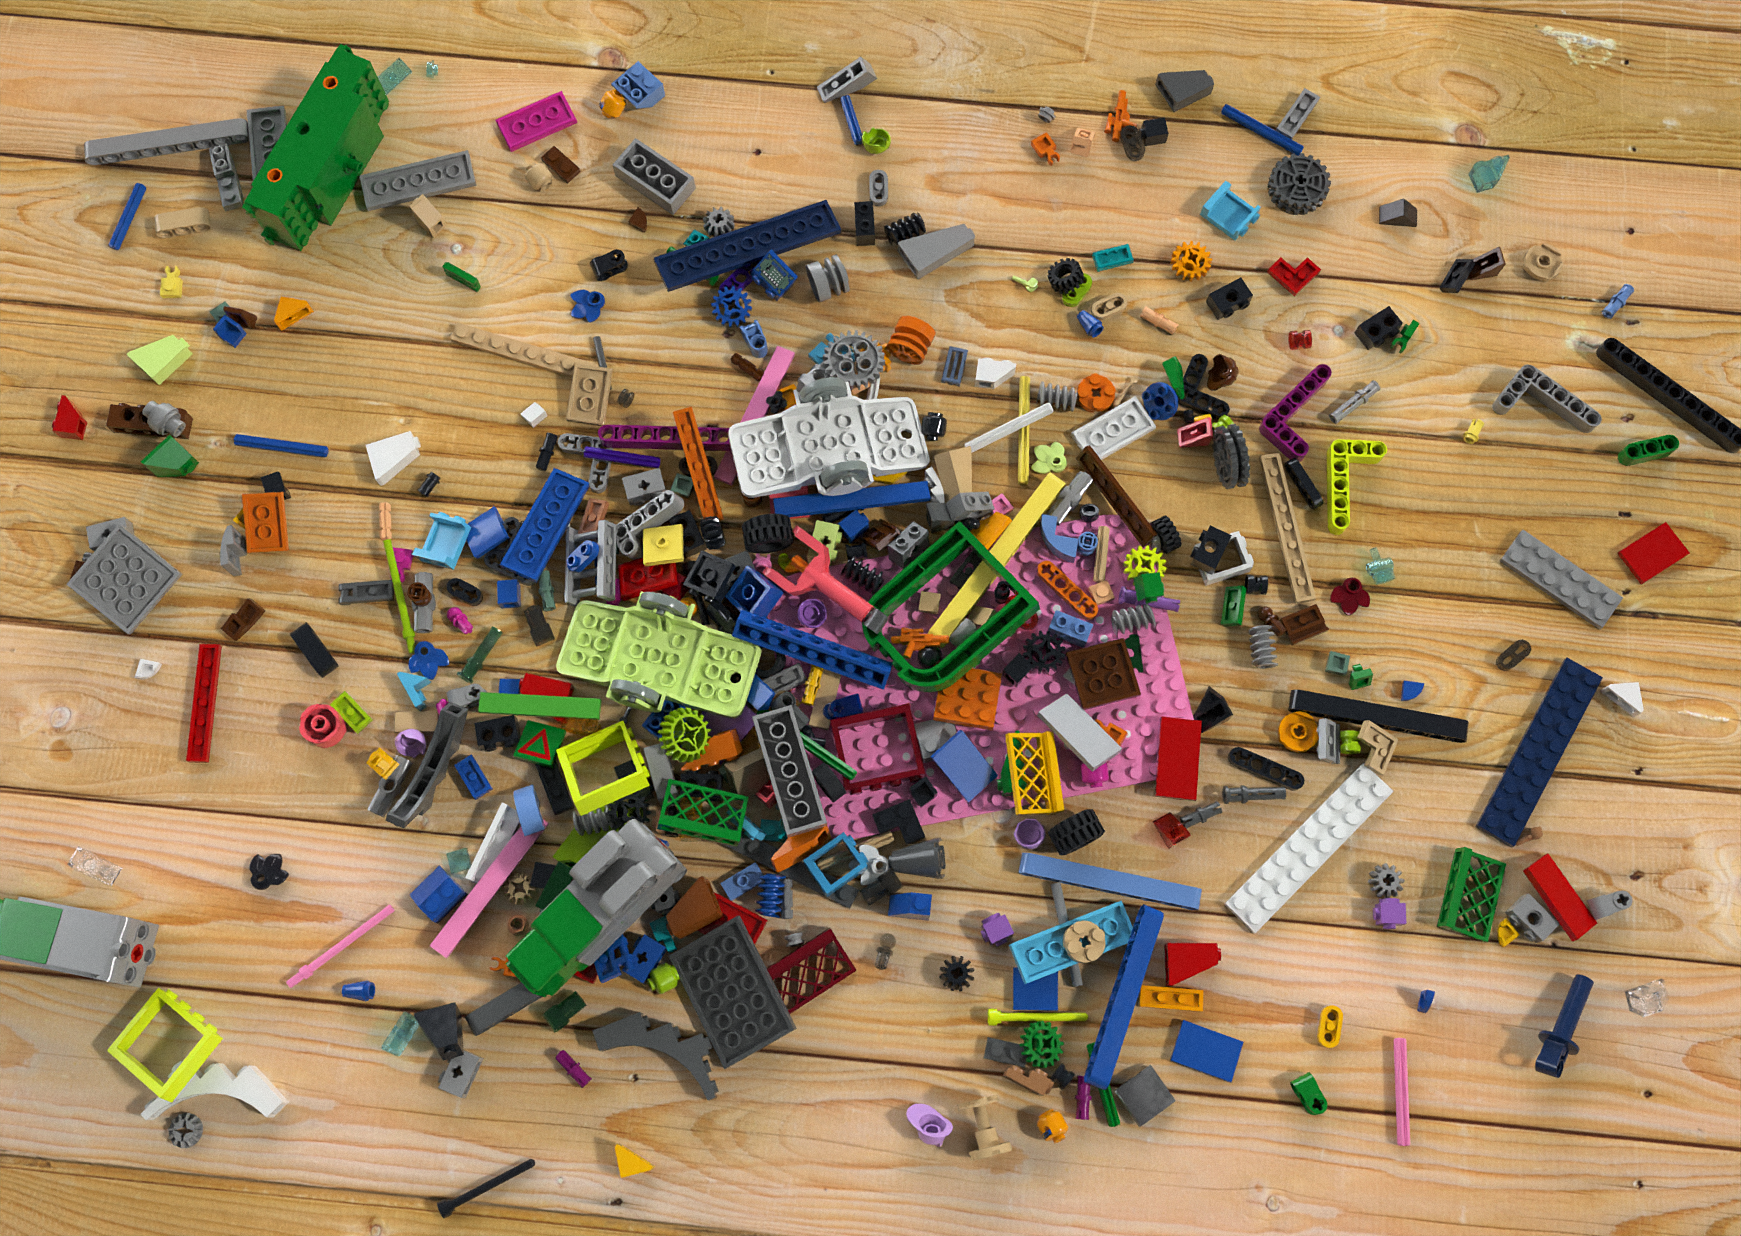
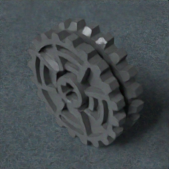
(1299, 184)
(1231, 456)

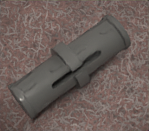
(1201, 815)

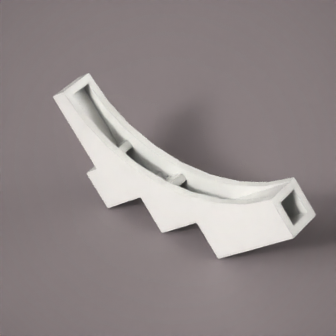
(249, 1086)

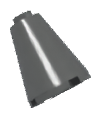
(920, 859)

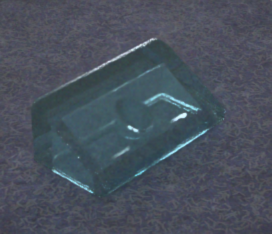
(394, 75)
(401, 1034)

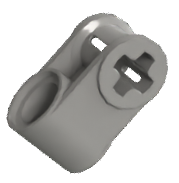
(465, 695)
(1607, 904)

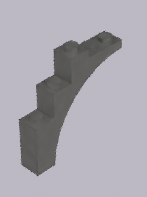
(433, 769)
(689, 1052)

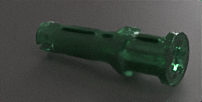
(475, 662)

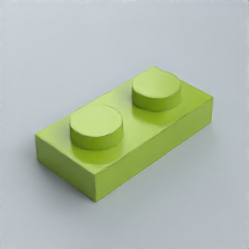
(351, 712)

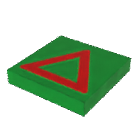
(539, 743)

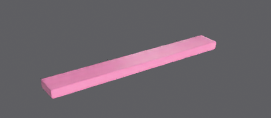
(758, 407)
(484, 891)

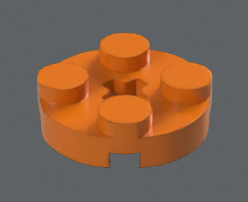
(1096, 403)

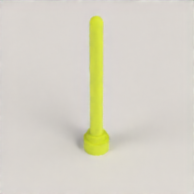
(996, 1017)

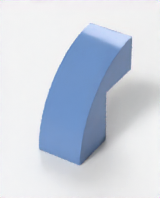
(1060, 546)
(528, 810)

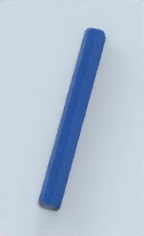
(1262, 129)
(281, 445)

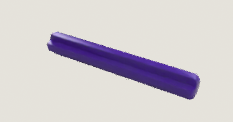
(621, 457)

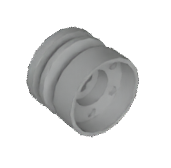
(824, 279)

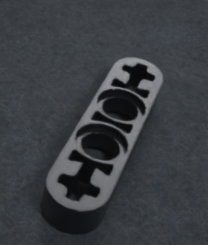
(1264, 772)

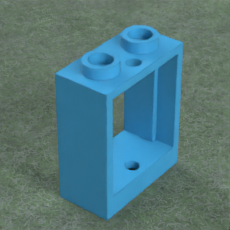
(818, 875)

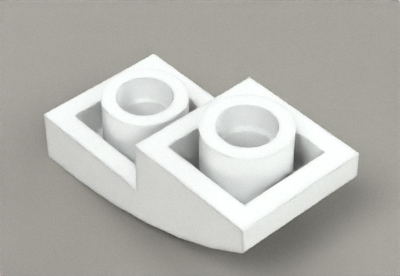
(936, 492)

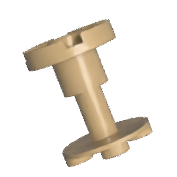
(986, 1136)

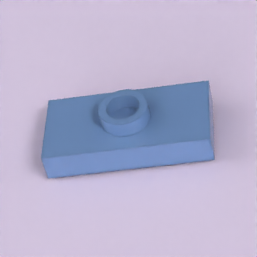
(742, 881)

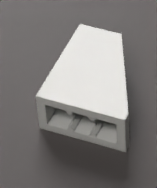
(392, 455)

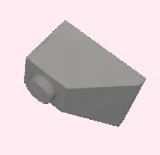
(932, 736)

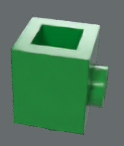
(1149, 587)

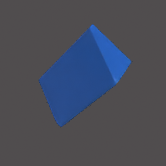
(760, 694)

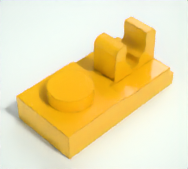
(382, 763)

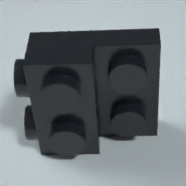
(709, 577)

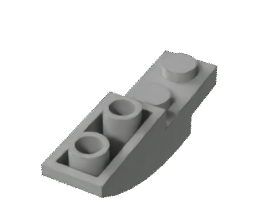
(227, 177)

